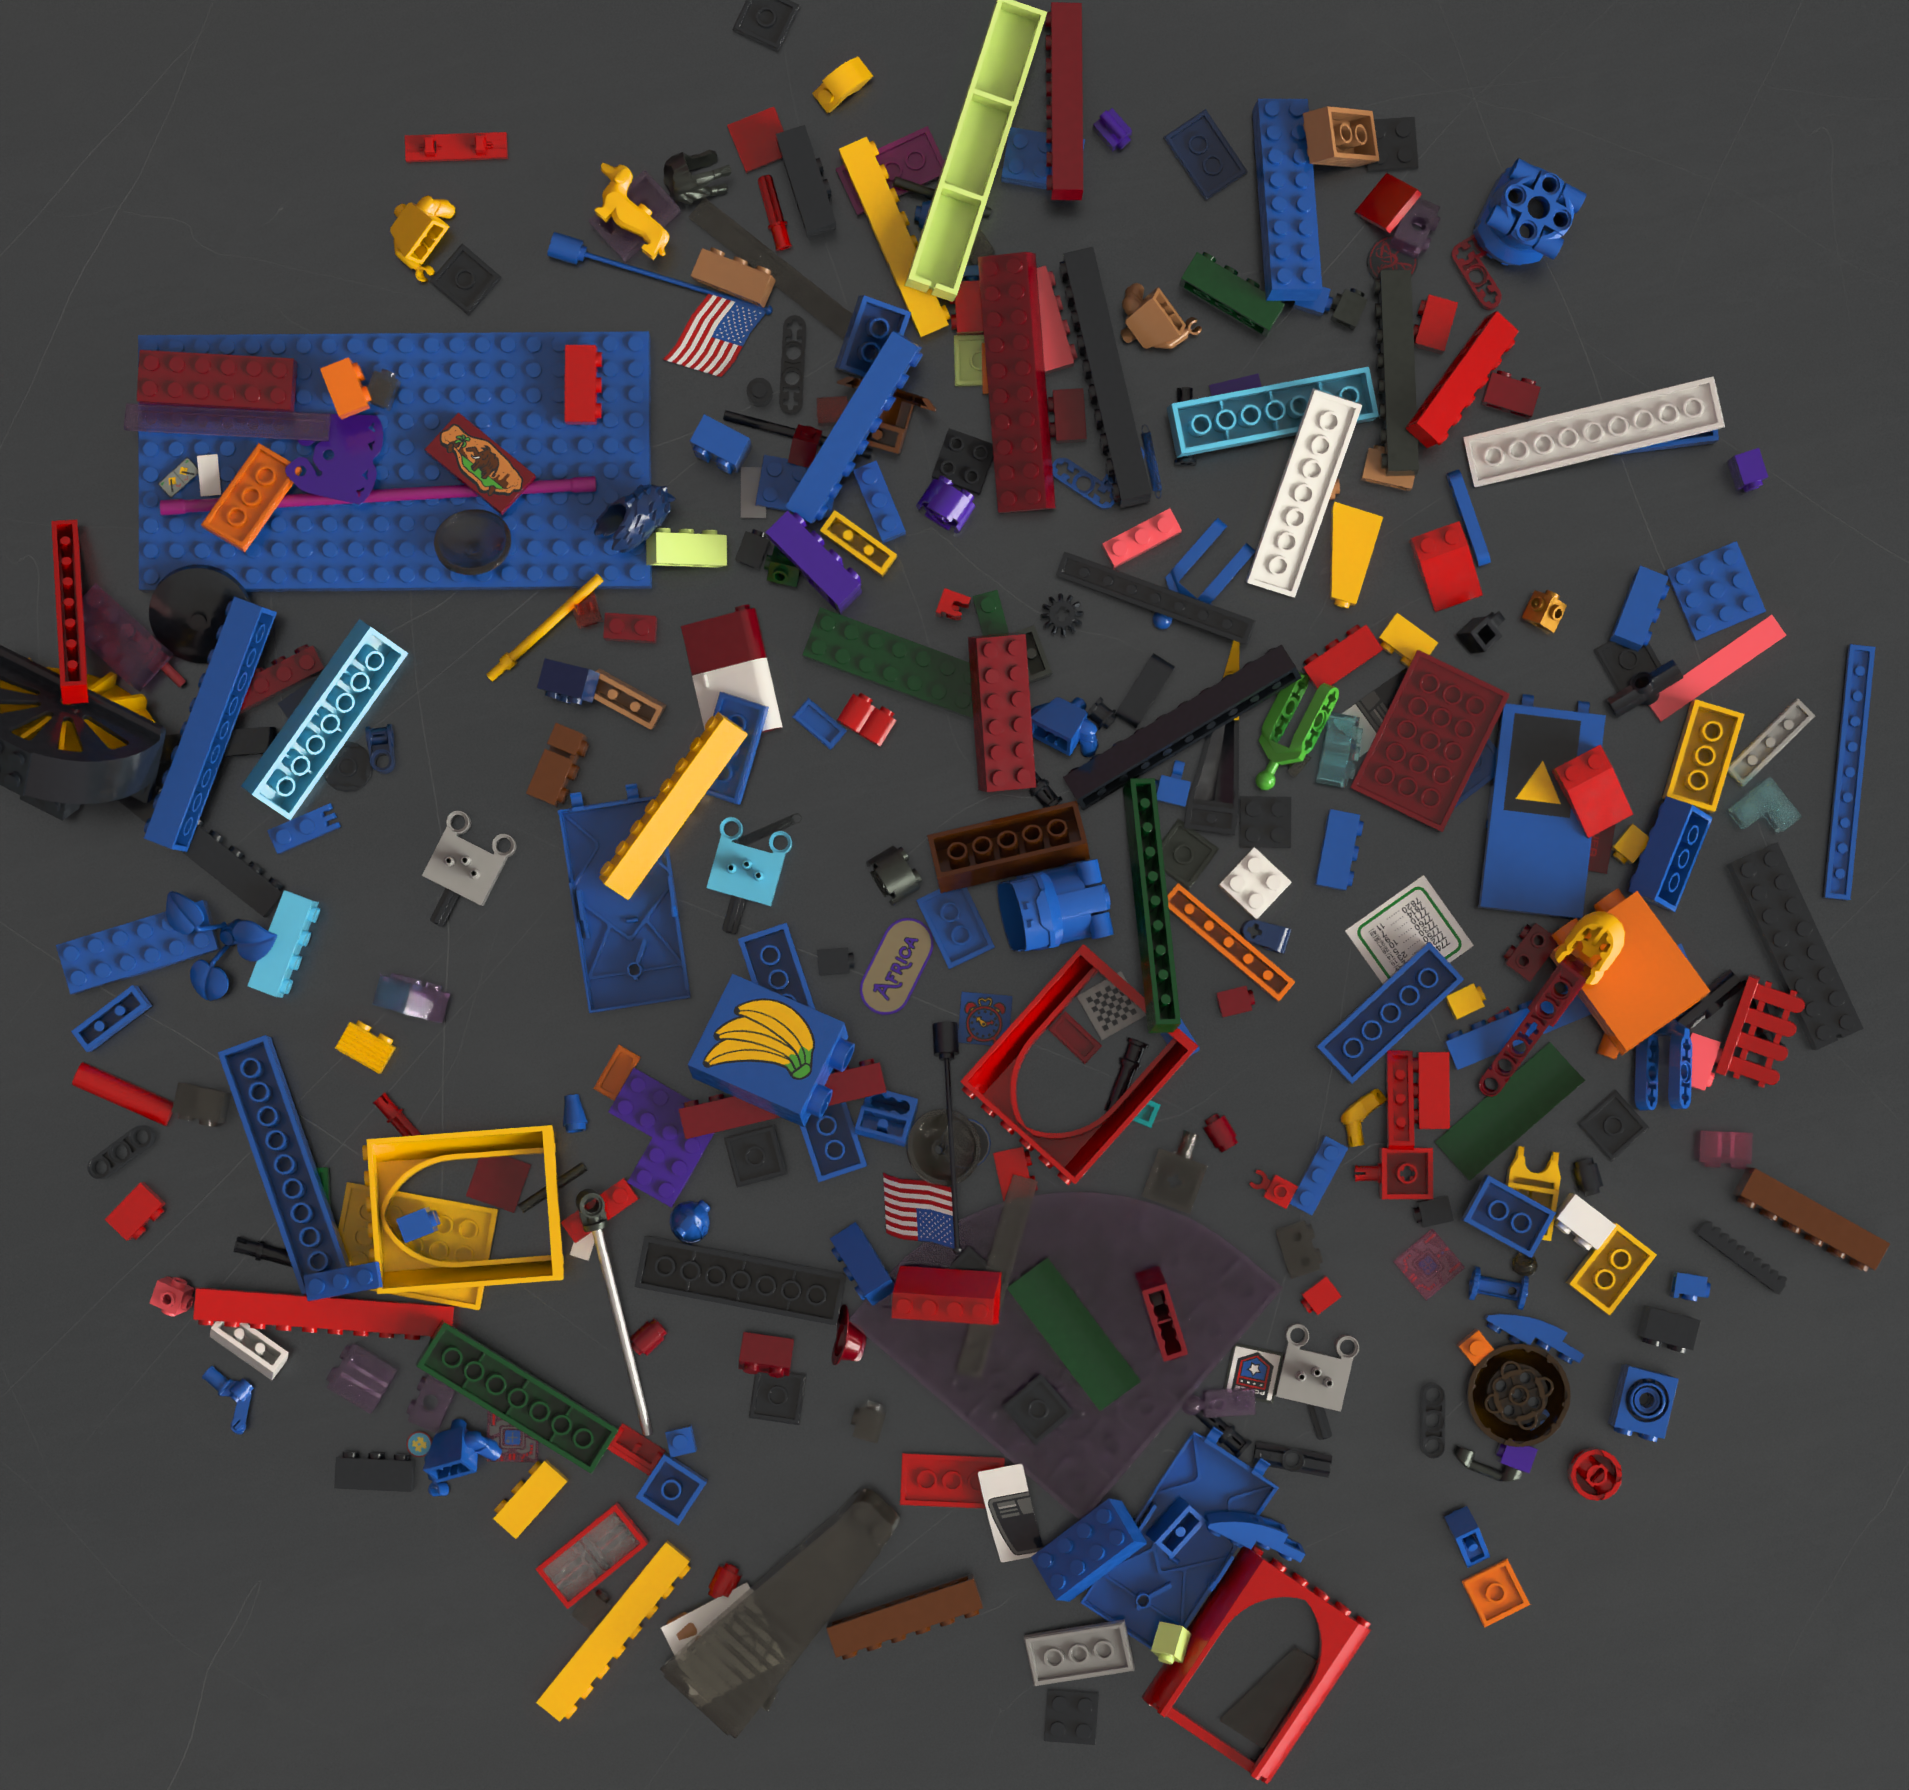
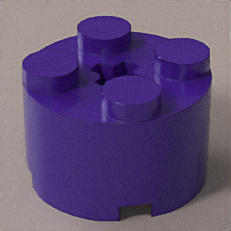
(946, 504)

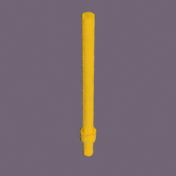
(508, 660)

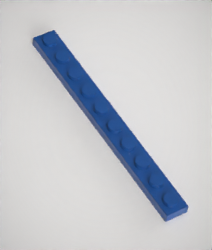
(1849, 772)

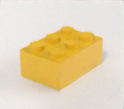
(1611, 1270)

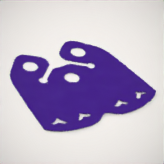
(351, 459)

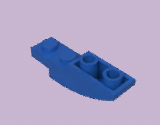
(1525, 1329)
(1248, 1529)

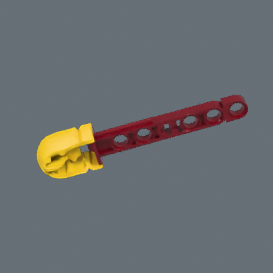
(1571, 971)

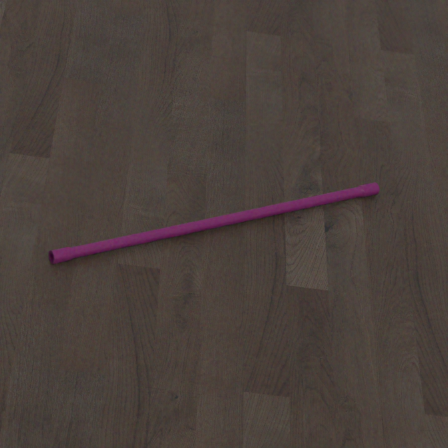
(575, 485)

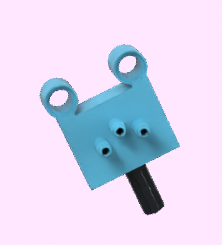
(745, 873)

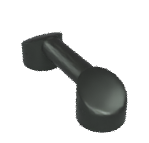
(1506, 1475)

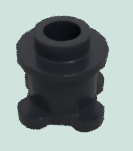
(1101, 714)

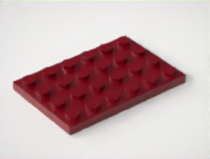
(1430, 740)

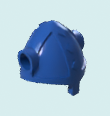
(690, 1221)

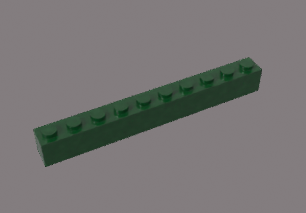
(1151, 906)

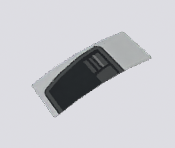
(1374, 708)
(1010, 1512)

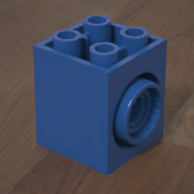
(1647, 1419)

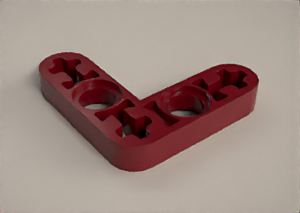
(1474, 263)

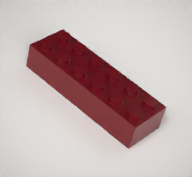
(216, 381)
(1002, 712)

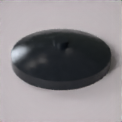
(191, 608)

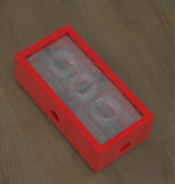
(592, 1555)

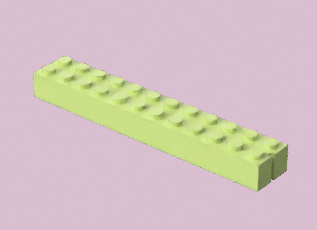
(975, 149)

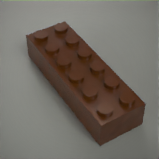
(1008, 846)
(1811, 1218)
(903, 1616)

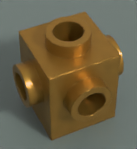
(1544, 610)

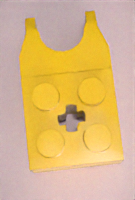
(1540, 1186)

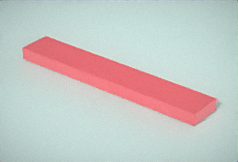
(1717, 667)

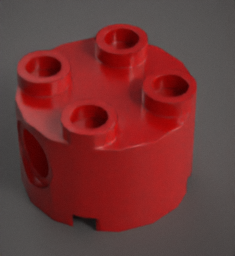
(1594, 1474)

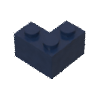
(568, 682)

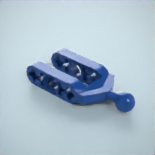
(1191, 557)
(1679, 1068)

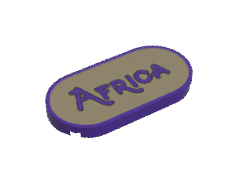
(896, 966)

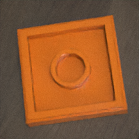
(1495, 1592)

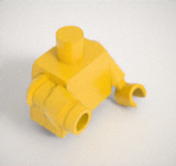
(419, 231)

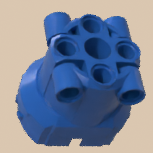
(1501, 219)
(1055, 906)

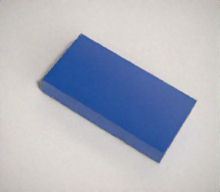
(819, 723)

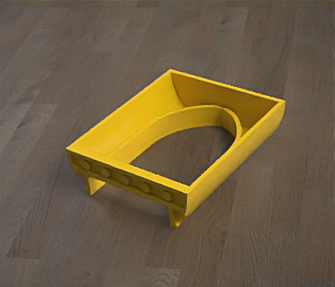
(399, 1158)

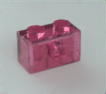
(1726, 1148)

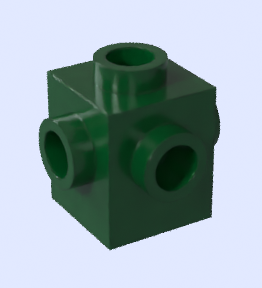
(781, 569)

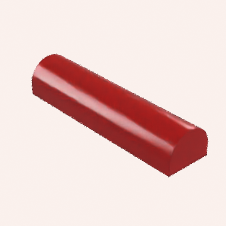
(123, 1093)

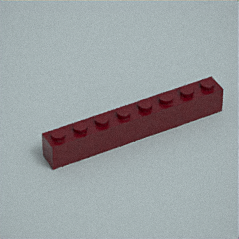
(1065, 101)
(733, 1112)

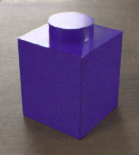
(1517, 1457)

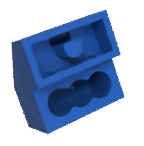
(887, 1117)

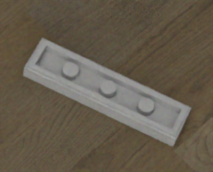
(1770, 742)

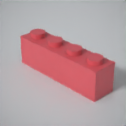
(1056, 348)

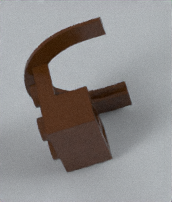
(895, 422)

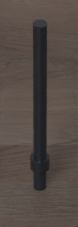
(773, 427)

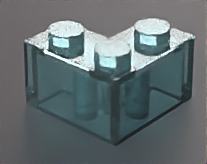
(1339, 750)
(1767, 801)

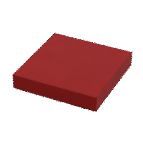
(756, 139)
(1388, 203)

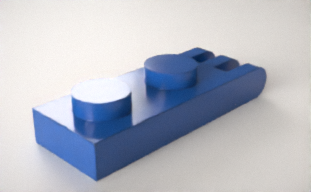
(302, 829)

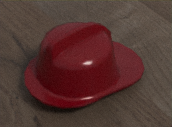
(849, 1340)

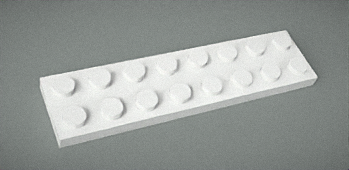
(1303, 492)

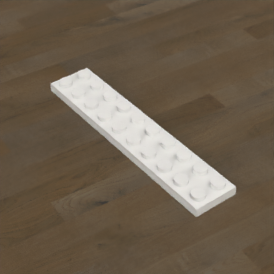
(1594, 432)

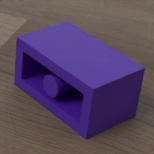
(1747, 470)

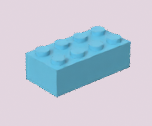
(291, 925)

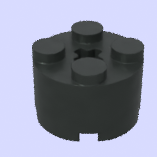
(893, 874)

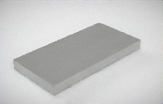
(1079, 1652)

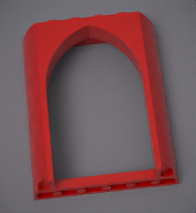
(997, 1072)
(1247, 1582)

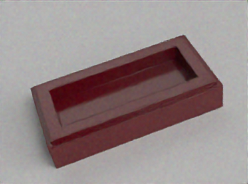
(1074, 1037)

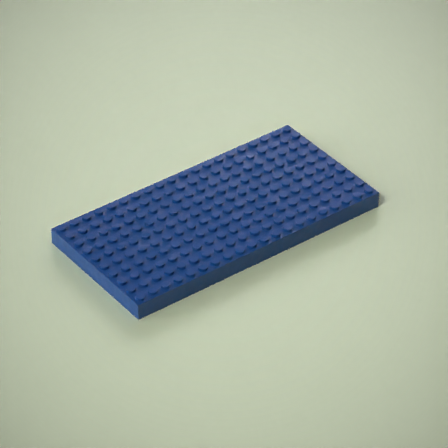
(501, 384)

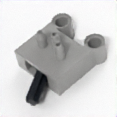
(1315, 1378)

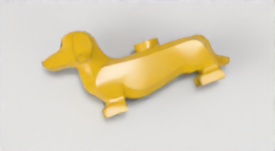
(627, 214)

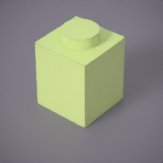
(1170, 1643)

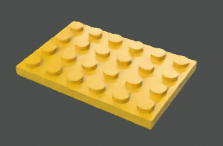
(462, 1236)

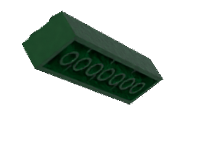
(891, 662)
(516, 1396)

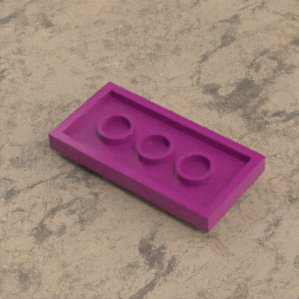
(909, 158)

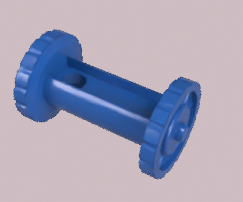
(1498, 1288)

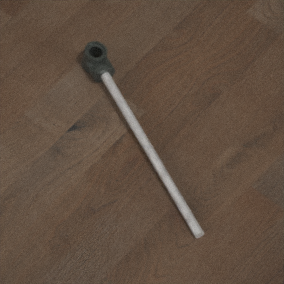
(594, 1221)

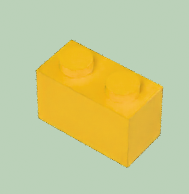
(1405, 639)

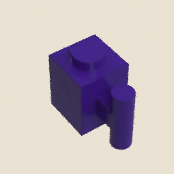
(1112, 130)

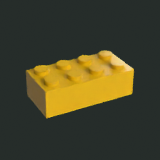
(1703, 755)

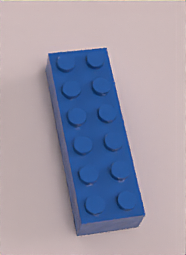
(132, 950)
(1389, 1012)

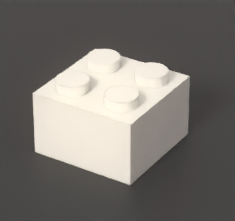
(1254, 883)
(1583, 1221)

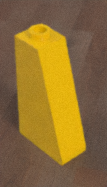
(1351, 549)

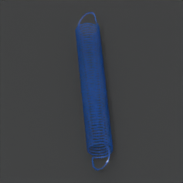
(1145, 434)

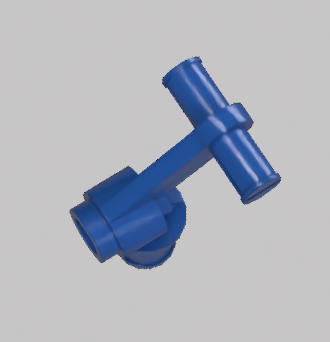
(238, 1390)

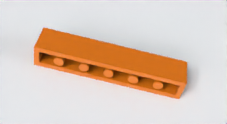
(1228, 943)

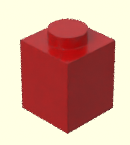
(1319, 1296)

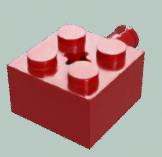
(1388, 1176)

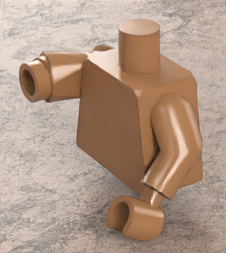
(1154, 320)

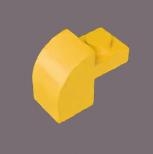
(841, 83)

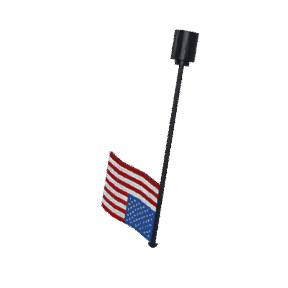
(916, 1207)

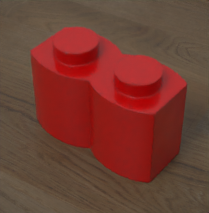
(866, 719)

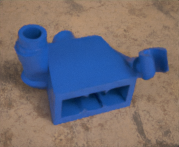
(1064, 725)
(456, 1455)

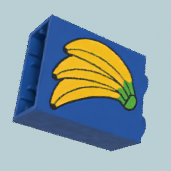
(771, 1051)

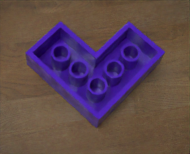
(820, 567)
(669, 1156)

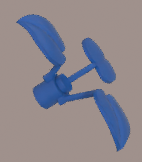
(251, 940)

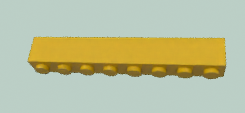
(891, 231)
(672, 805)
(613, 1631)

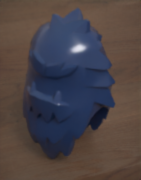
(635, 516)

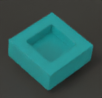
(1148, 1114)

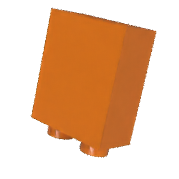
(1645, 982)

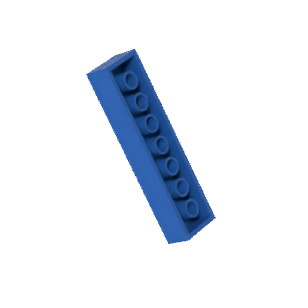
(1286, 201)
(854, 426)

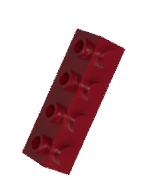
(282, 676)

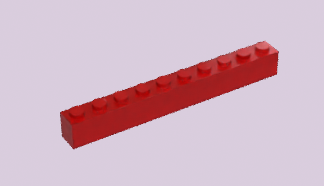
(327, 1313)

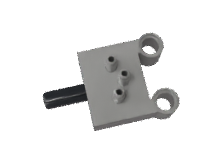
(464, 868)

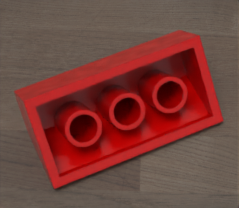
(947, 1295)

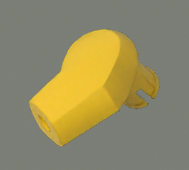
(1357, 1112)

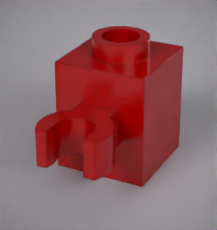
(1276, 1190)

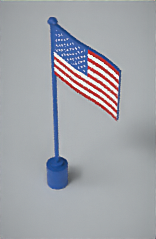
(714, 329)

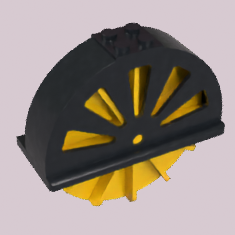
(76, 751)

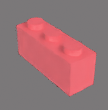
(1141, 538)

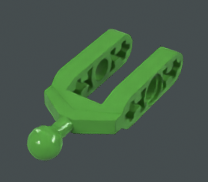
(1306, 733)

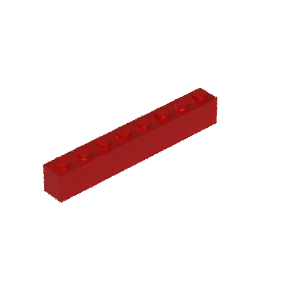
(69, 612)

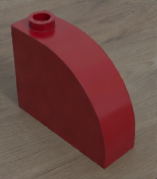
(1161, 1313)

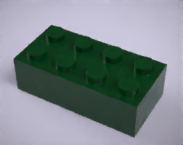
(1230, 293)

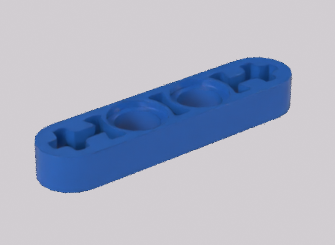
(1468, 517)

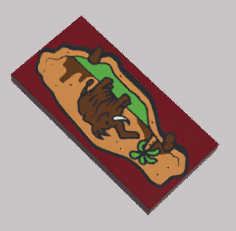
(480, 463)

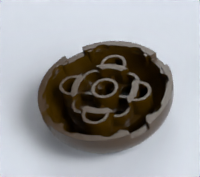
(1546, 1383)

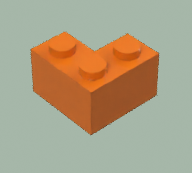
(346, 388)

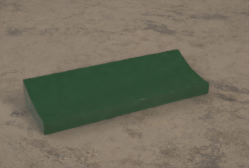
(1507, 1116)
(1073, 1334)

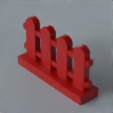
(1755, 1044)

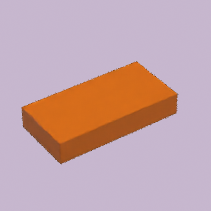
(616, 1072)

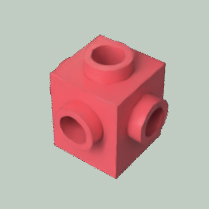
(172, 1296)

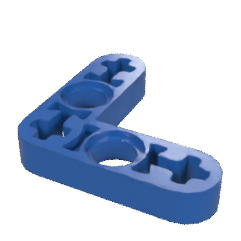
(1105, 484)

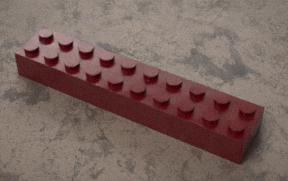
(1016, 382)

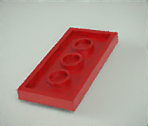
(944, 1479)

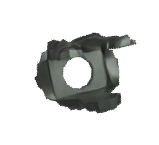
(688, 188)

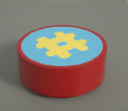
(419, 1443)

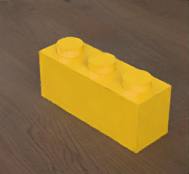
(858, 543)
(529, 1498)

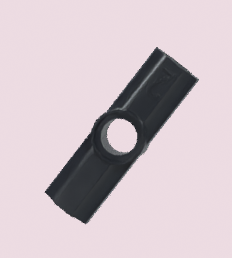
(1644, 688)
(1720, 991)
(1309, 1462)

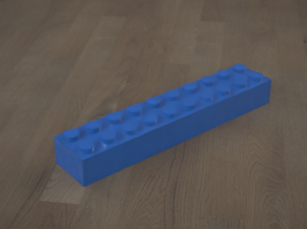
(209, 724)
(776, 966)
(283, 1158)

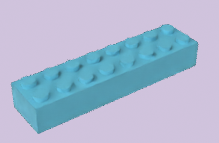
(1261, 411)
(324, 719)

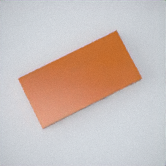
(250, 498)

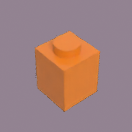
(1475, 1347)

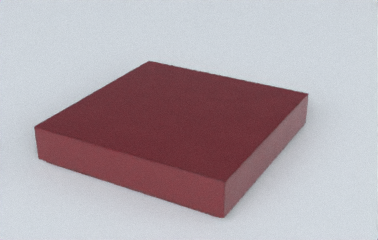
(499, 1181)

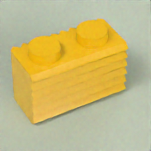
(365, 1046)

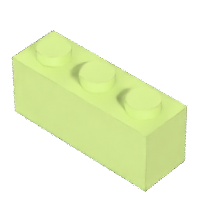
(686, 548)

